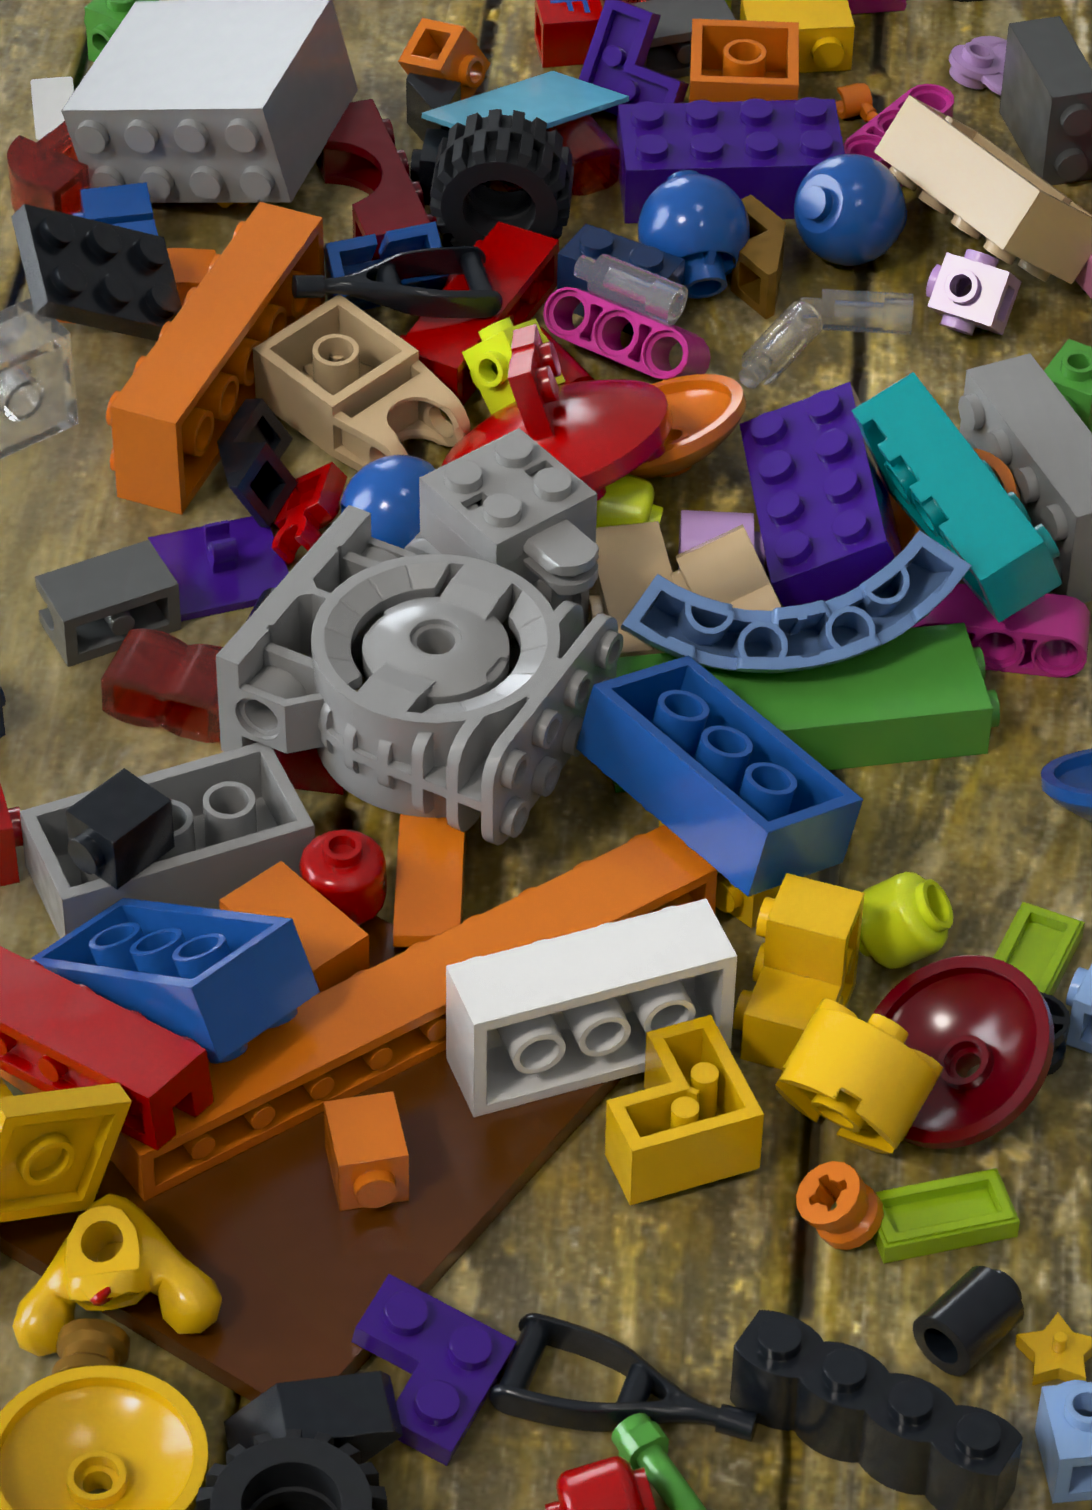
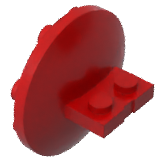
(588, 426)

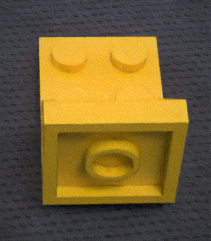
(56, 1147)

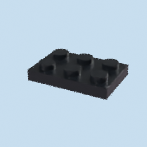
(96, 272)

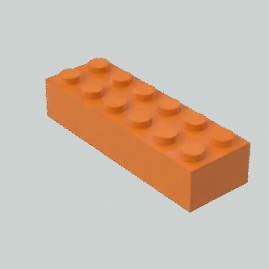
(203, 361)

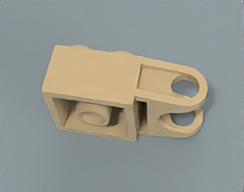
(354, 386)

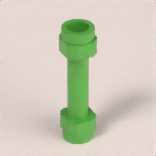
(646, 1446)

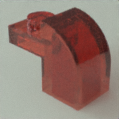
(47, 172)

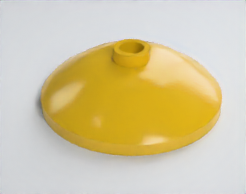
(101, 1432)

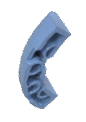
(800, 634)

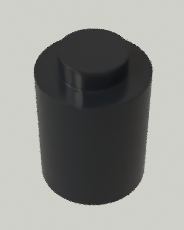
(969, 1319)

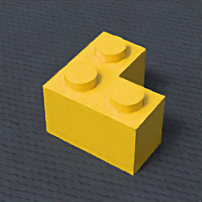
(806, 957)
(691, 1119)

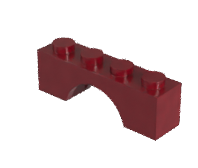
(365, 157)

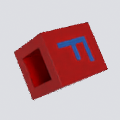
(565, 30)

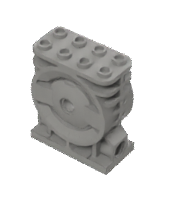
(438, 714)

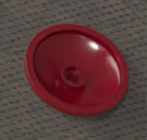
(967, 1016)

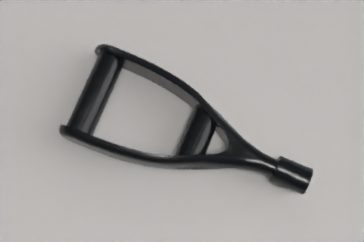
(383, 284)
(641, 1380)

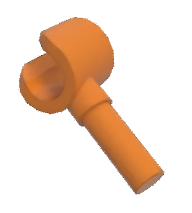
(855, 102)

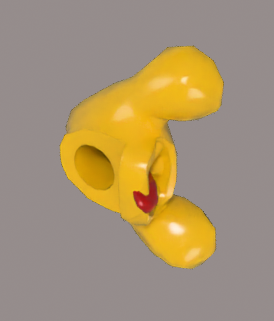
(110, 1264)

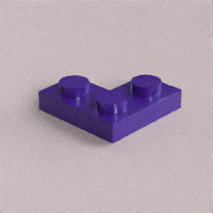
(619, 57)
(450, 1362)

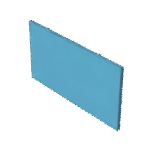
(546, 96)

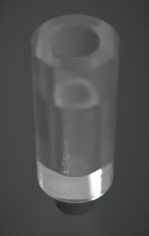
(633, 287)
(864, 311)
(780, 344)

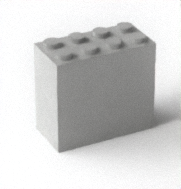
(213, 99)

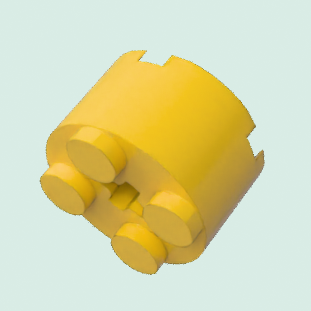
(858, 1076)

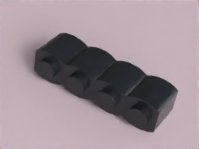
(860, 1413)

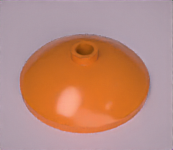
(703, 415)

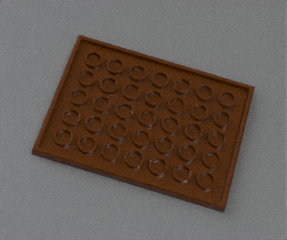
(292, 1262)

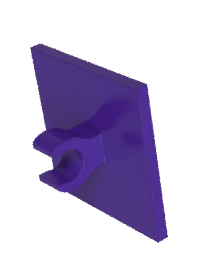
(220, 565)

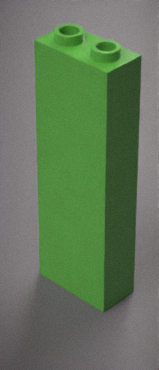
(887, 706)

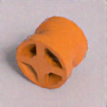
(857, 1209)

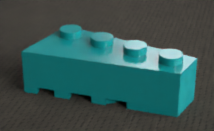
(957, 497)

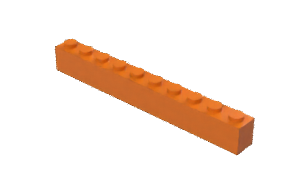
(397, 1010)

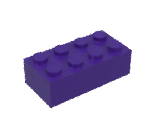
(746, 144)
(818, 498)

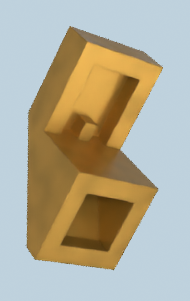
(761, 260)

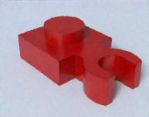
(308, 509)

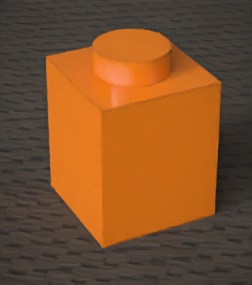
(366, 1151)

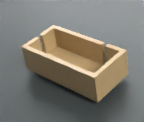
(987, 192)

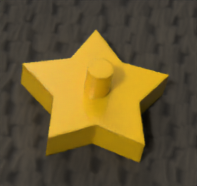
(1056, 1352)

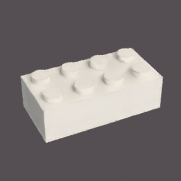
(582, 1003)

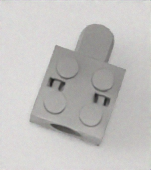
(516, 511)

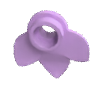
(979, 63)

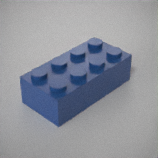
(718, 774)
(190, 969)

